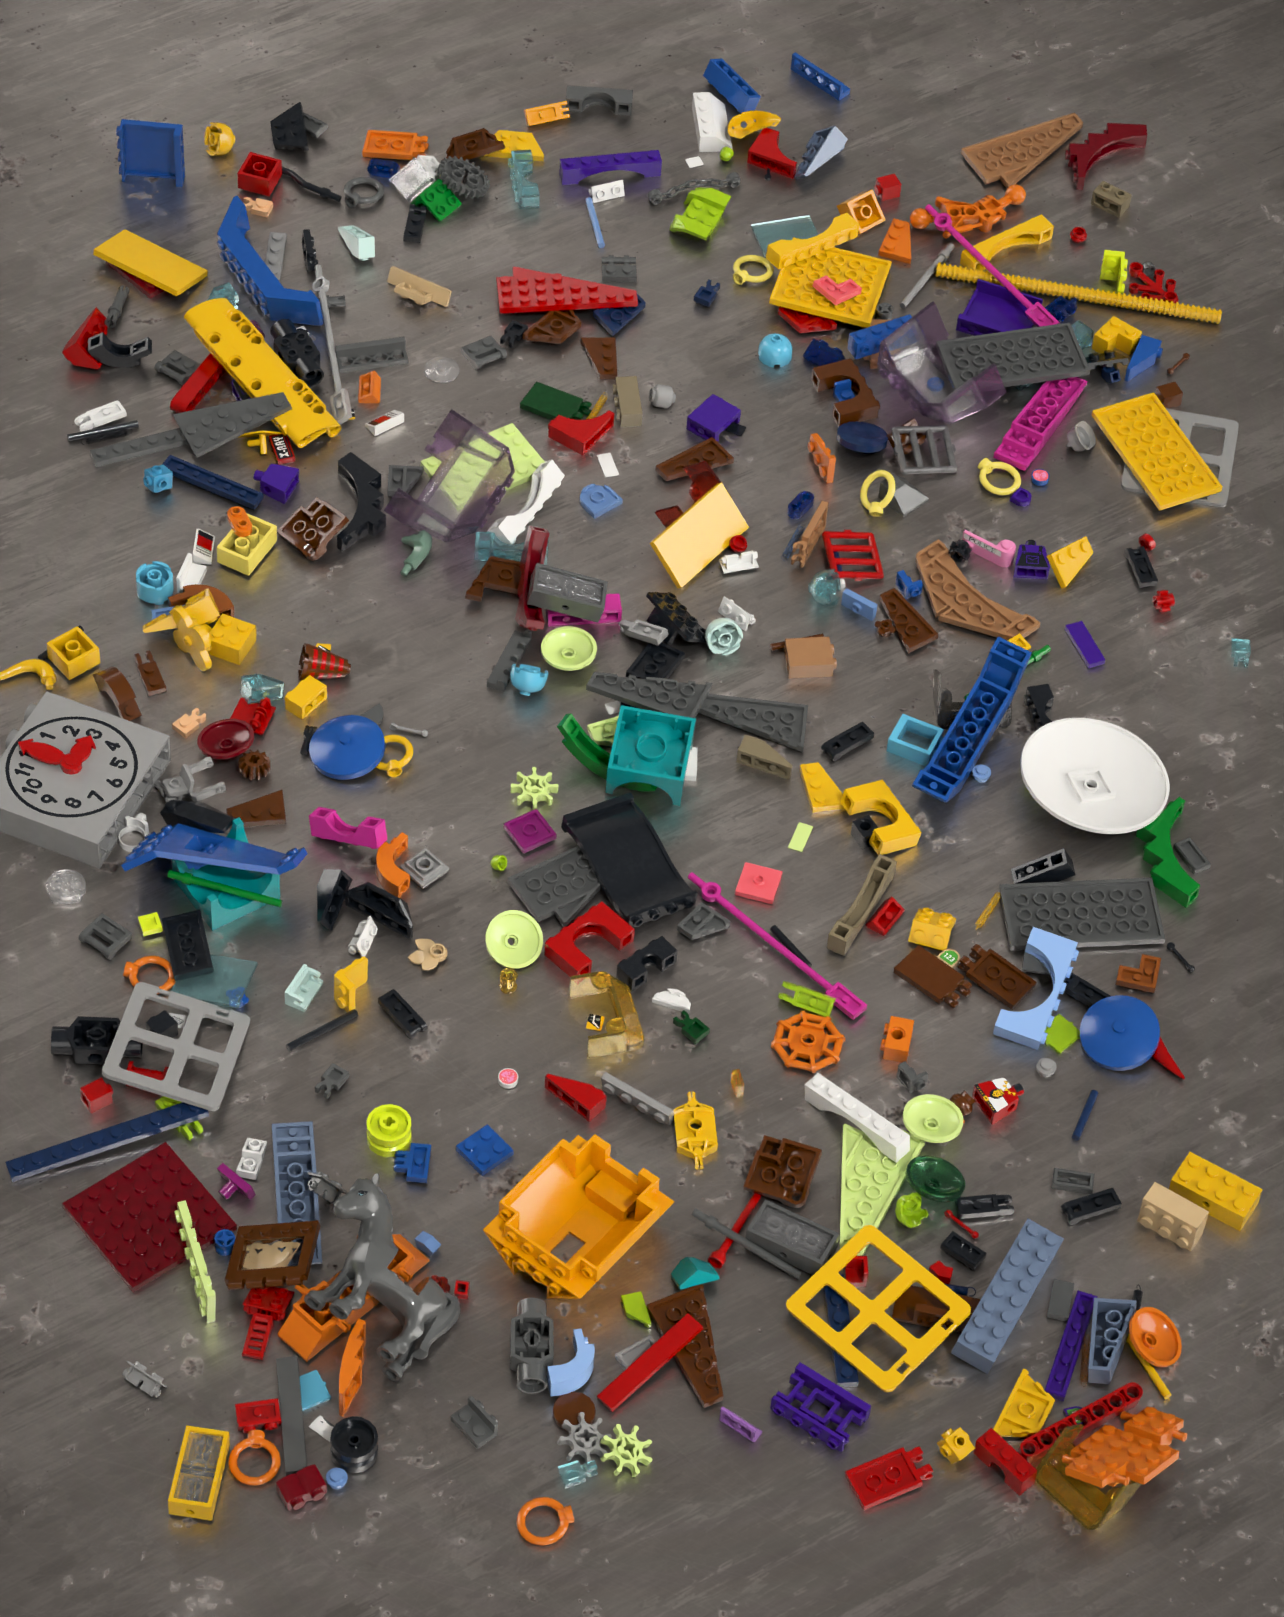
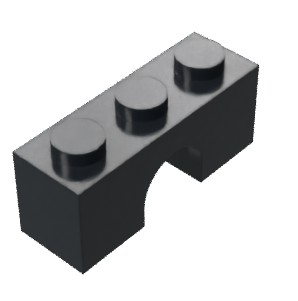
(656, 953)

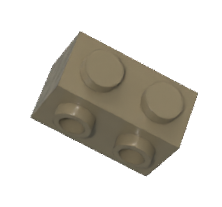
(1111, 199)

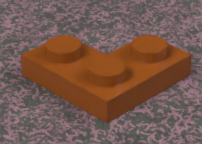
(1142, 978)

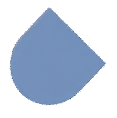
(599, 499)

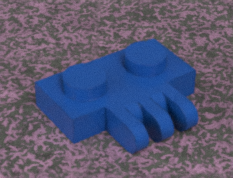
(414, 1162)

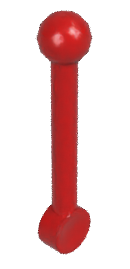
(974, 1234)

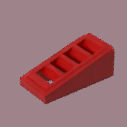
(260, 1323)

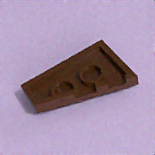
(603, 355)
(261, 811)

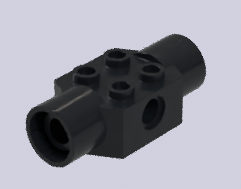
(297, 351)
(90, 1040)

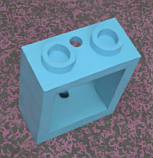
(909, 751)

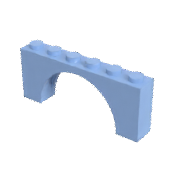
(1030, 1026)

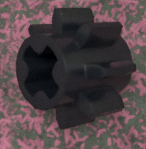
(960, 550)

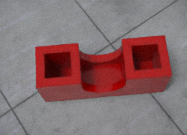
(1017, 1470)

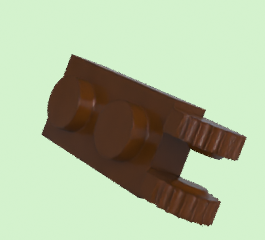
(150, 675)

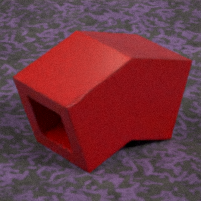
(941, 1271)
(462, 1285)

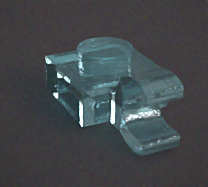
(574, 1473)

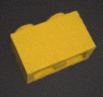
(305, 697)

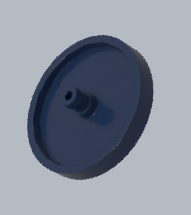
(862, 437)

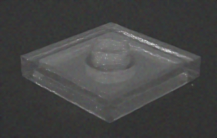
(411, 179)

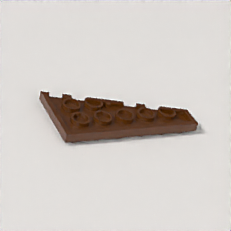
(698, 1356)

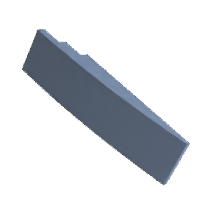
(292, 1161)

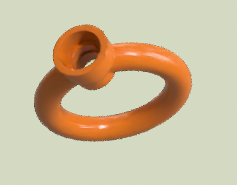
(131, 970)
(255, 1440)
(565, 1516)

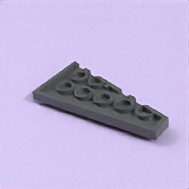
(769, 719)

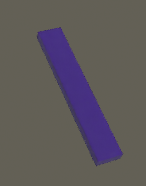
(1070, 1345)

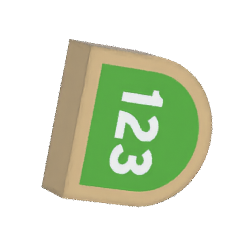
(950, 957)

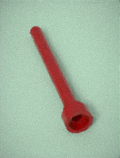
(718, 1257)

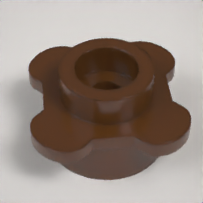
(885, 627)

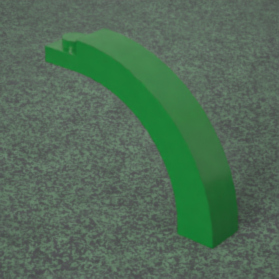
(589, 753)

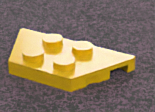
(517, 141)
(1025, 1409)

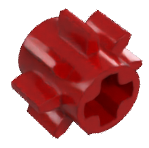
(1163, 601)

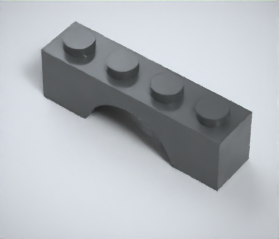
(616, 99)

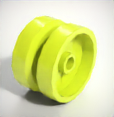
(388, 1130)

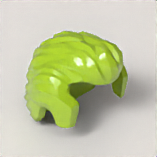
(909, 1210)

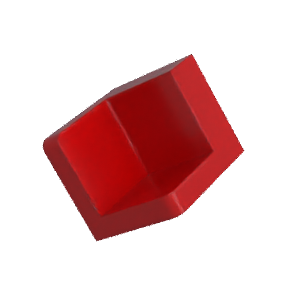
(857, 1271)

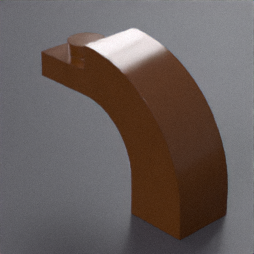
(120, 691)

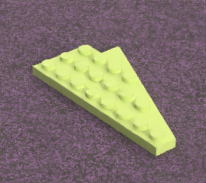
(868, 1182)

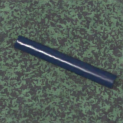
(1085, 1114)

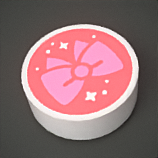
(508, 1078)

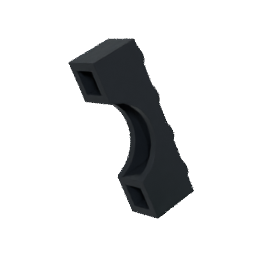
(1039, 701)

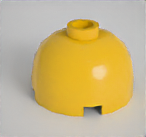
(219, 139)

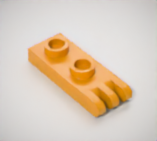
(546, 113)

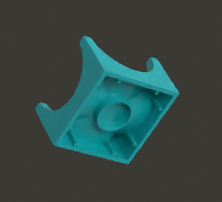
(651, 750)
(220, 907)

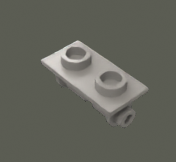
(151, 1383)

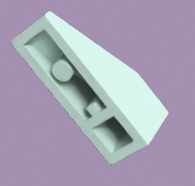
(358, 241)

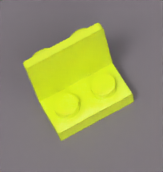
(1113, 268)

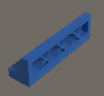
(819, 77)

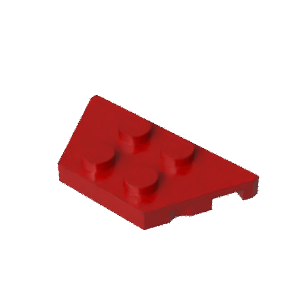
(805, 322)

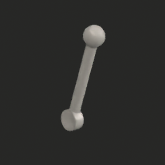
(393, 726)

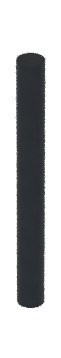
(103, 430)
(322, 1029)

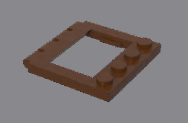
(267, 1233)

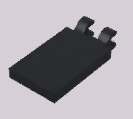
(656, 662)

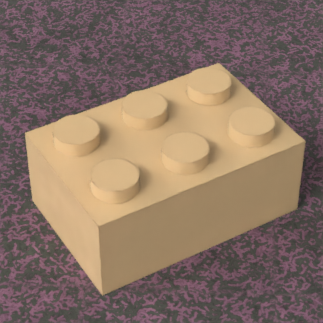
(1172, 1216)

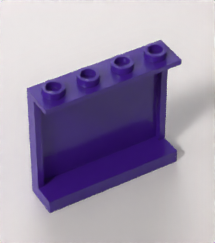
(994, 311)

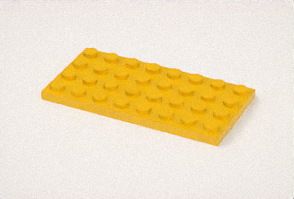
(1156, 451)

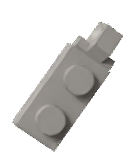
(643, 631)

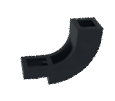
(118, 355)

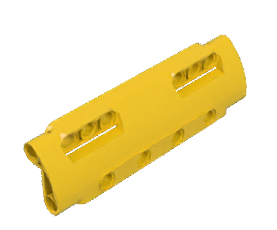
(260, 368)

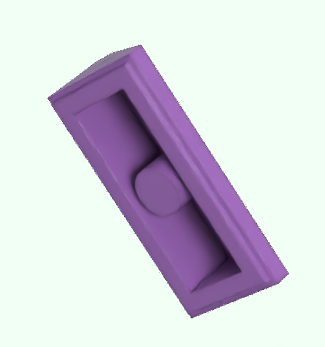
(739, 1424)

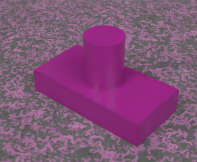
(233, 1183)

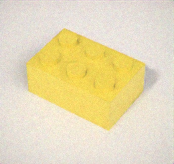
(246, 552)

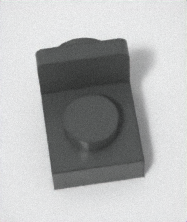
(909, 1078)

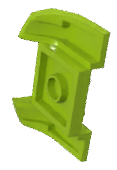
(702, 213)

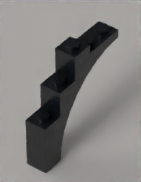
(365, 483)

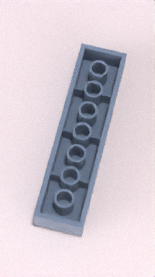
(1007, 1296)

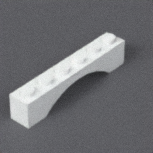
(544, 481)
(885, 1135)

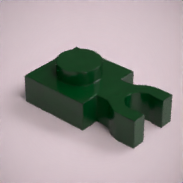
(691, 1028)

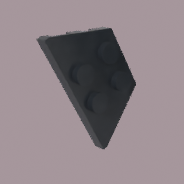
(289, 129)

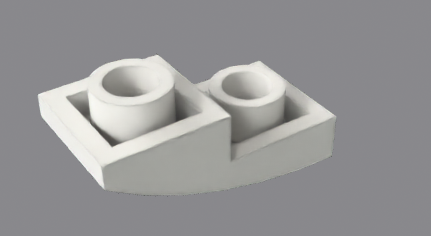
(251, 1159)

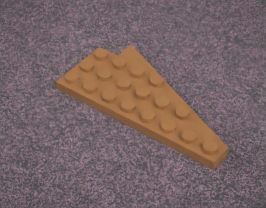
(1019, 152)

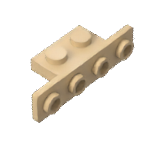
(417, 288)

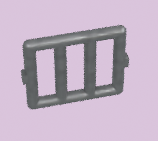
(929, 430)

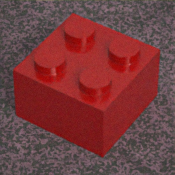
(259, 174)

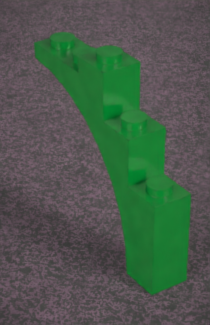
(1158, 852)

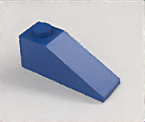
(1144, 356)

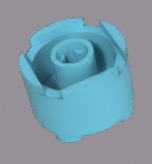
(154, 582)

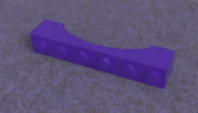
(644, 162)

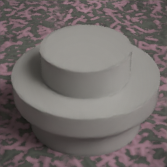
(1046, 1067)

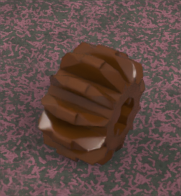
(254, 765)

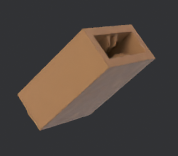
(809, 657)

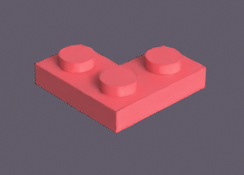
(837, 292)

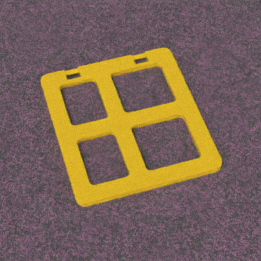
(874, 1310)

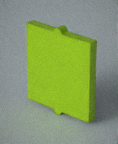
(1061, 1034)

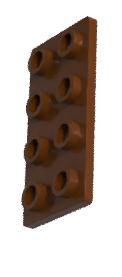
(924, 1309)

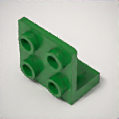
(438, 200)

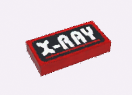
(281, 449)

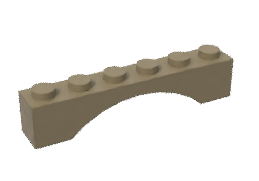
(851, 923)

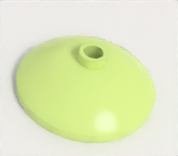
(568, 648)
(523, 932)
(933, 1118)

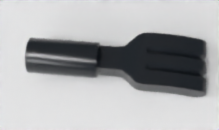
(308, 733)

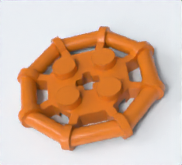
(804, 1050)

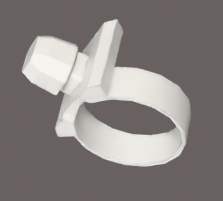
(132, 824)

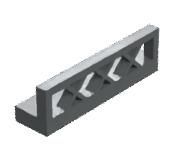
(371, 351)

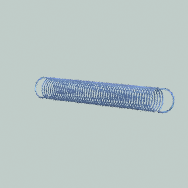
(793, 540)

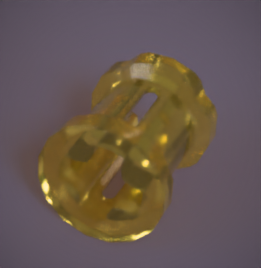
(505, 977)

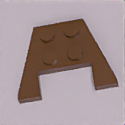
(497, 575)

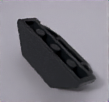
(381, 907)

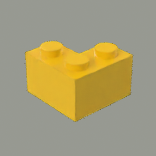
(1117, 335)

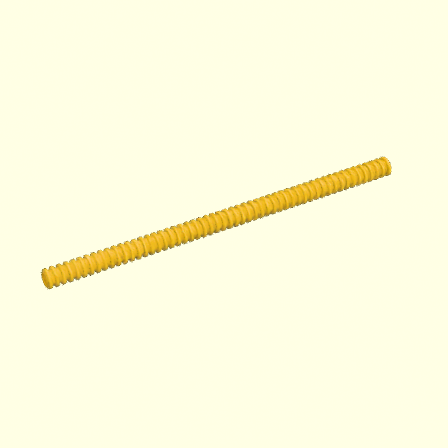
(1084, 293)

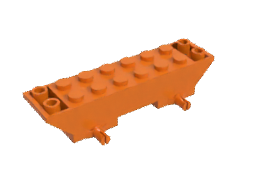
(312, 1330)

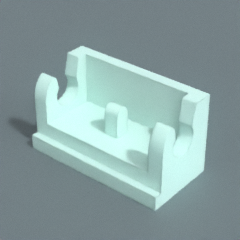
(303, 988)

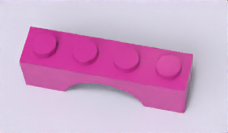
(328, 825)

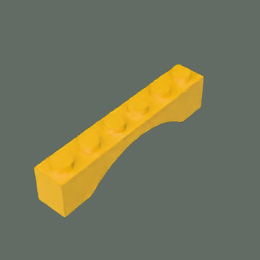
(1030, 232)
(786, 252)

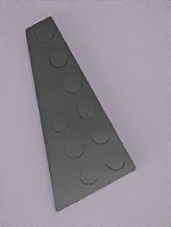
(219, 424)
(652, 693)

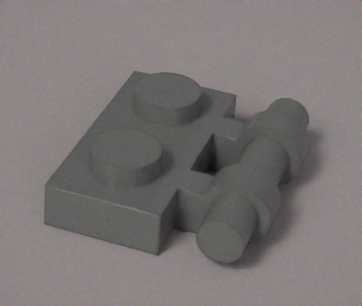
(619, 273)

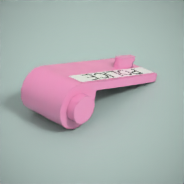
(999, 554)

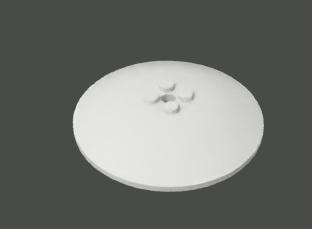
(1081, 752)

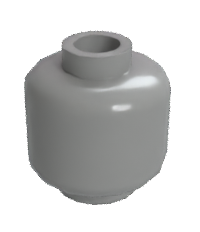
(662, 396)

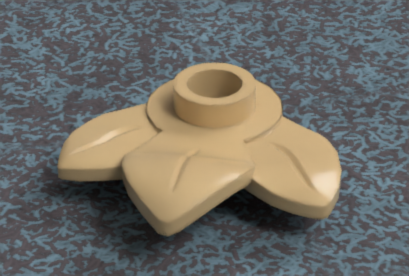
(428, 954)

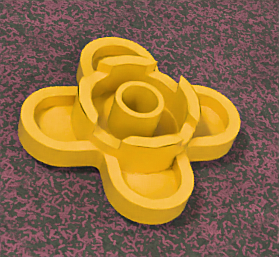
(192, 638)

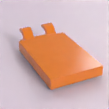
(394, 145)

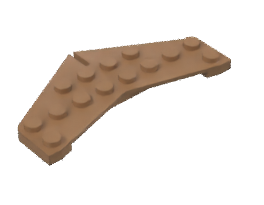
(961, 603)

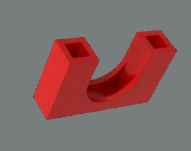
(598, 921)

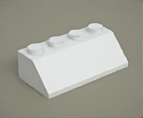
(710, 122)

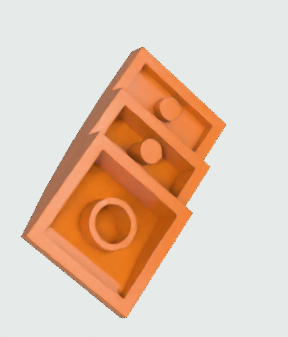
(351, 1367)

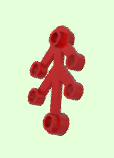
(1135, 271)

